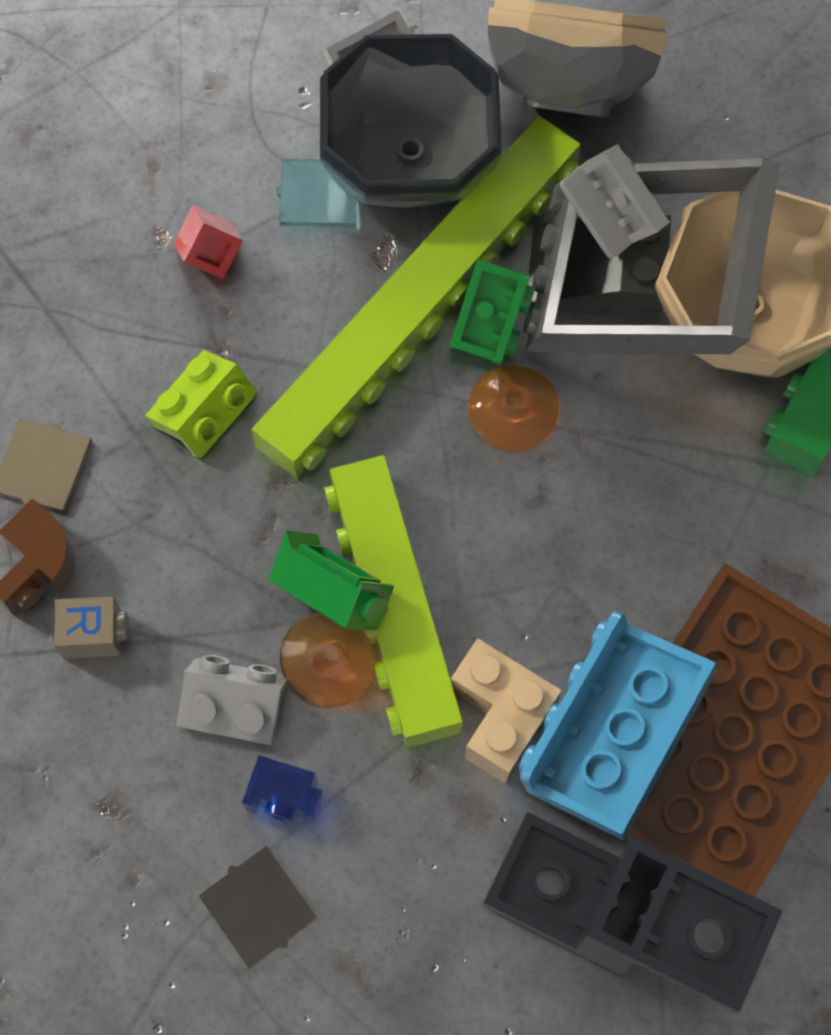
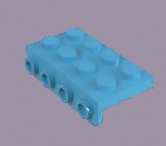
(616, 726)

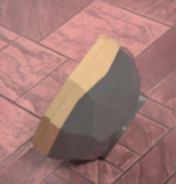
(573, 54)

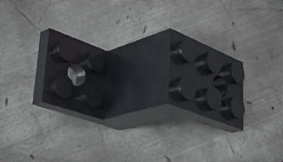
(635, 910)

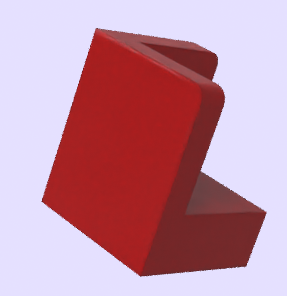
(207, 242)

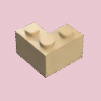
(513, 706)

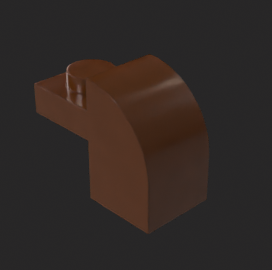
(44, 557)

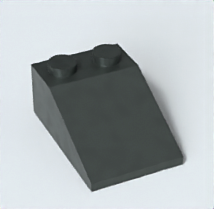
(606, 285)

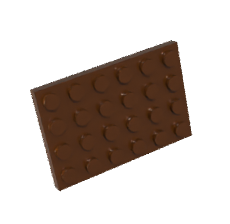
(754, 740)

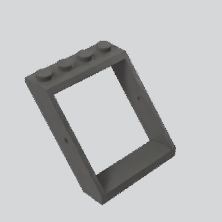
(757, 186)

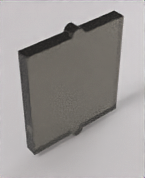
(258, 907)

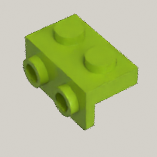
(202, 402)

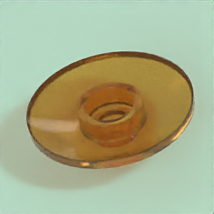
(507, 425)
(317, 677)

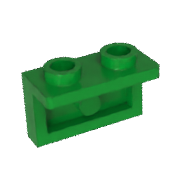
(491, 311)

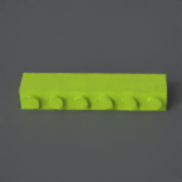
(406, 637)

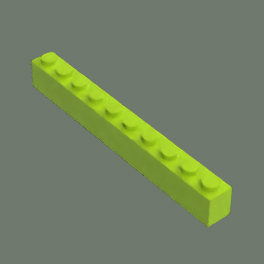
(414, 300)

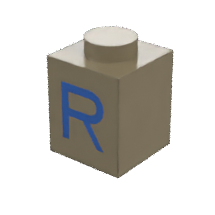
(89, 627)

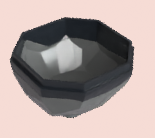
(406, 97)

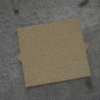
(42, 464)

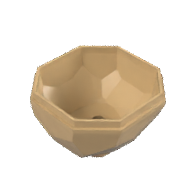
(793, 289)

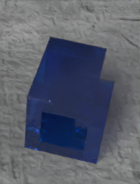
(282, 791)

